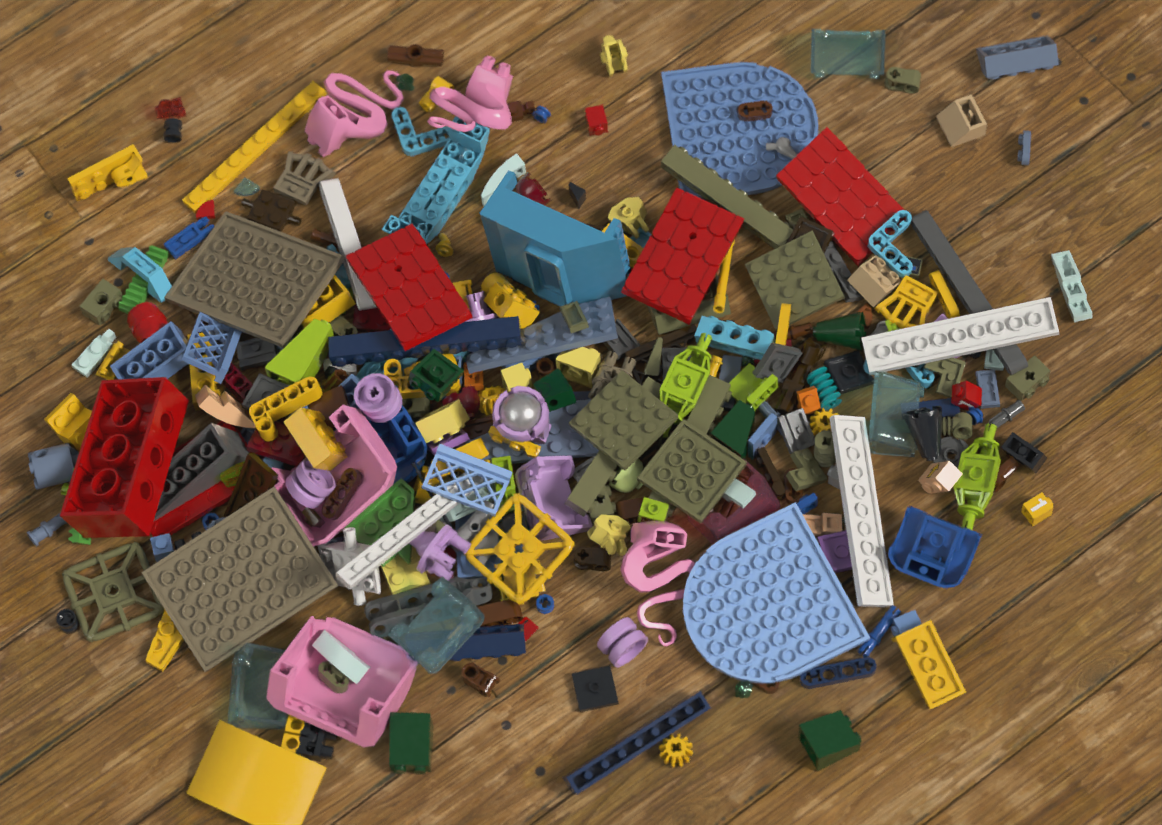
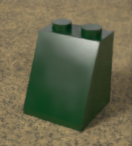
(736, 429)
(829, 739)
(410, 742)

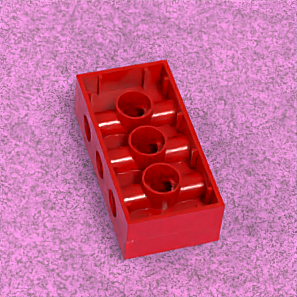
(124, 458)

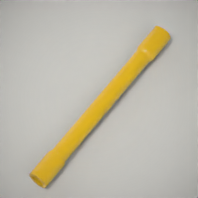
(720, 297)

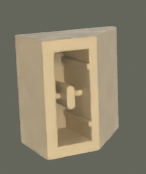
(962, 121)
(874, 280)

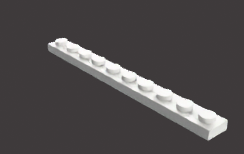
(401, 535)

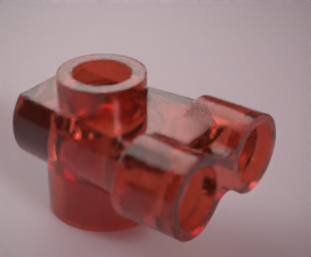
(168, 109)

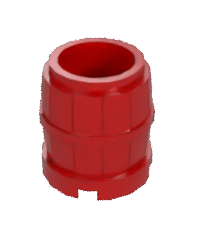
(145, 320)

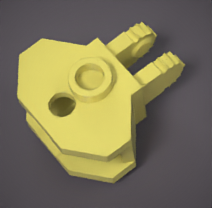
(614, 55)
(631, 216)
(609, 534)

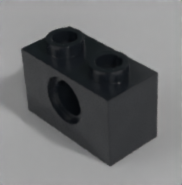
(1024, 452)

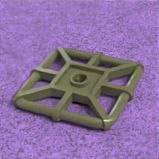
(101, 587)

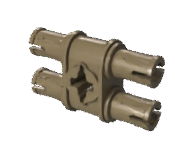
(608, 371)

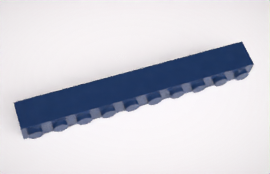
(464, 337)

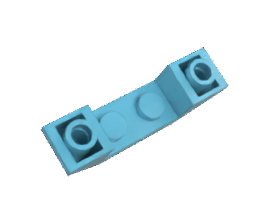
(146, 268)

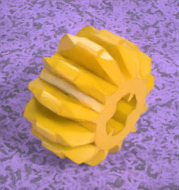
(488, 398)
(818, 420)
(675, 743)

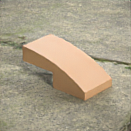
(824, 524)

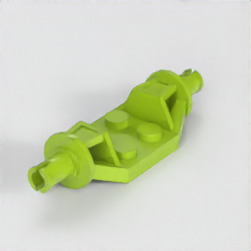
(686, 379)
(977, 476)

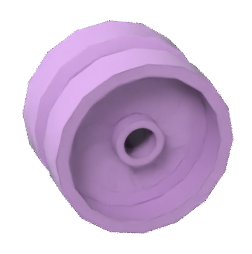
(378, 398)
(309, 485)
(622, 642)

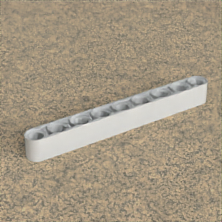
(345, 235)

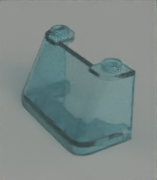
(847, 53)
(891, 400)
(439, 627)
(249, 689)

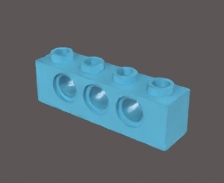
(740, 345)

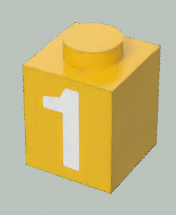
(1037, 509)

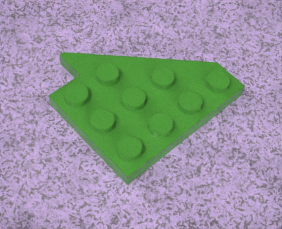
(384, 515)

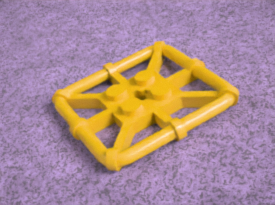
(531, 548)

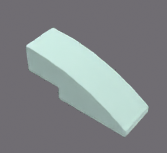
(513, 164)
(341, 656)

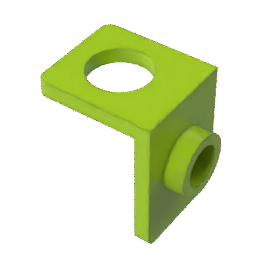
(653, 510)

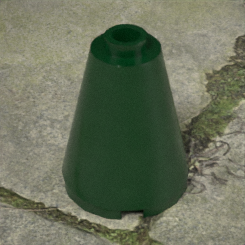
(842, 331)

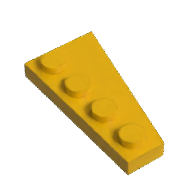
(164, 643)

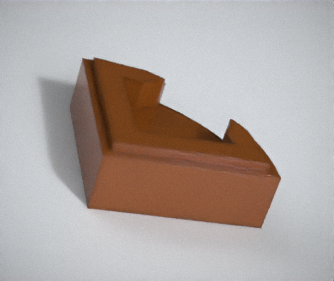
(866, 309)

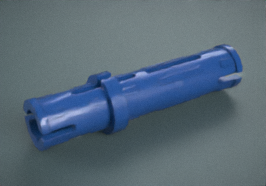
(879, 631)

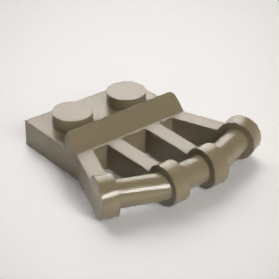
(298, 187)

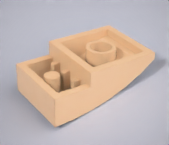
(224, 408)

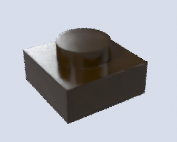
(312, 517)

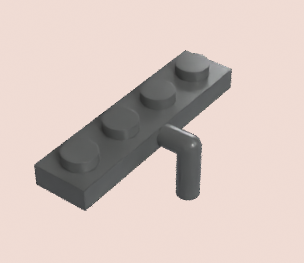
(841, 274)

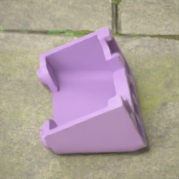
(547, 487)

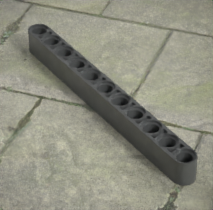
(962, 282)

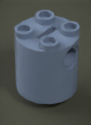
(52, 465)

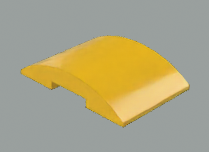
(255, 778)

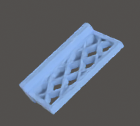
(475, 467)

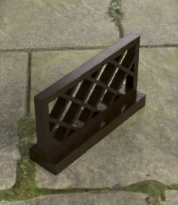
(669, 341)

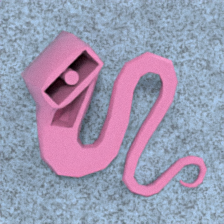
(483, 99)
(332, 124)
(652, 542)

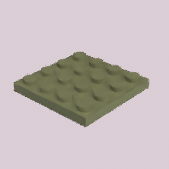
(795, 276)
(623, 420)
(692, 471)

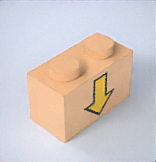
(939, 477)

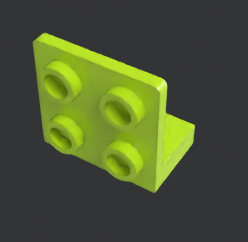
(752, 389)

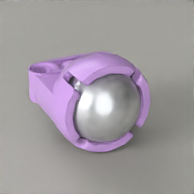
(522, 415)

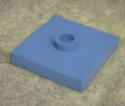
(762, 435)

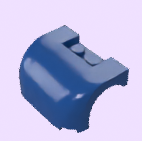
(403, 443)
(933, 549)

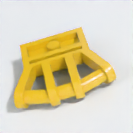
(913, 294)

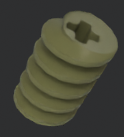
(824, 449)

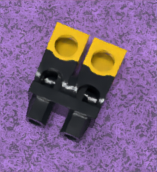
(307, 740)

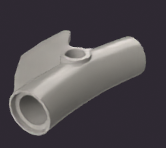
(478, 520)

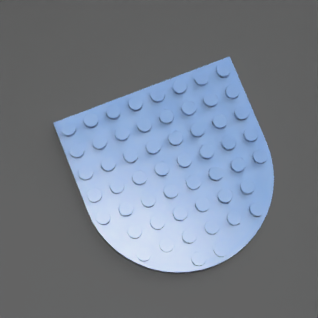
(769, 602)

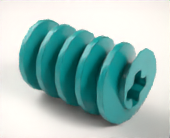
(825, 391)

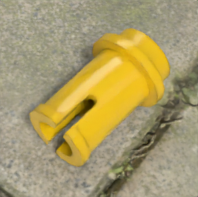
(715, 363)

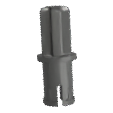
(1007, 414)

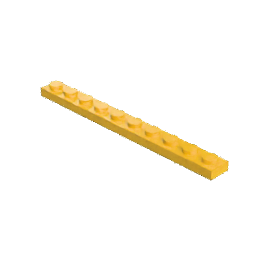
(254, 146)

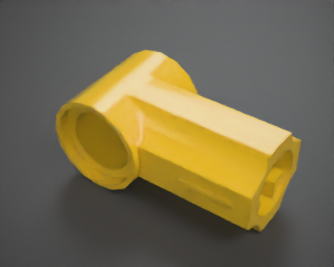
(426, 103)

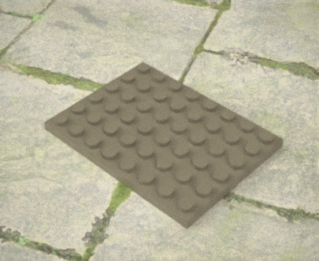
(255, 279)
(240, 579)

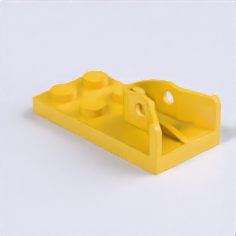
(113, 169)
(929, 664)

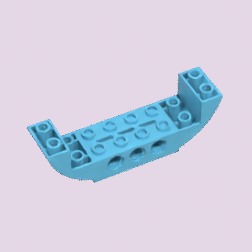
(443, 183)

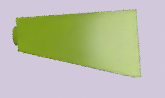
(302, 355)

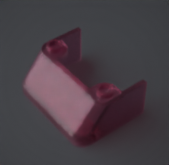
(762, 505)

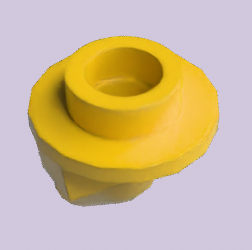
(444, 248)

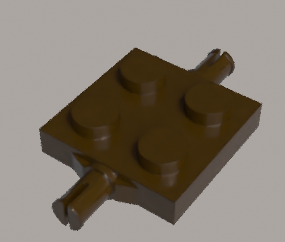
(272, 210)

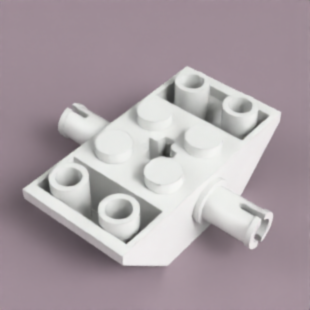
(340, 554)

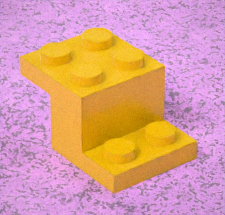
(70, 421)

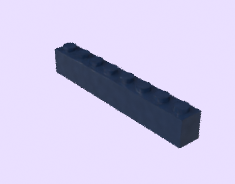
(636, 742)

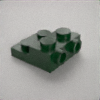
(435, 375)

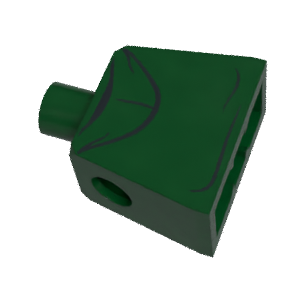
(555, 390)

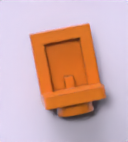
(473, 379)
(808, 400)

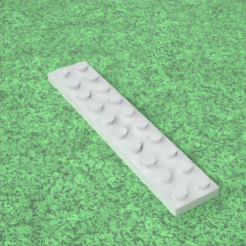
(960, 336)
(861, 511)

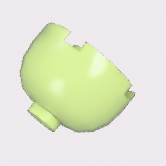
(627, 480)

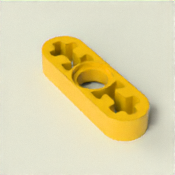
(944, 295)
(783, 324)

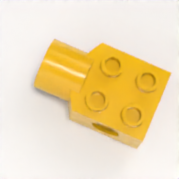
(507, 301)

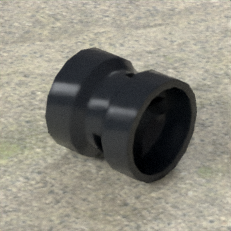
(172, 132)
(65, 617)

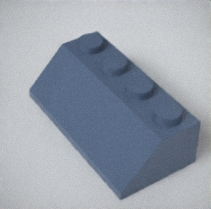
(1018, 57)

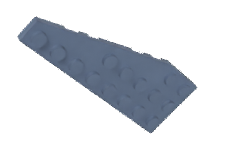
(551, 337)
(560, 441)

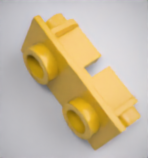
(114, 354)

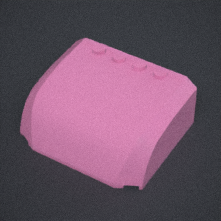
(366, 454)
(365, 707)

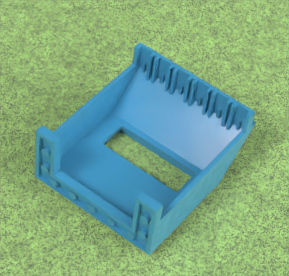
(552, 251)

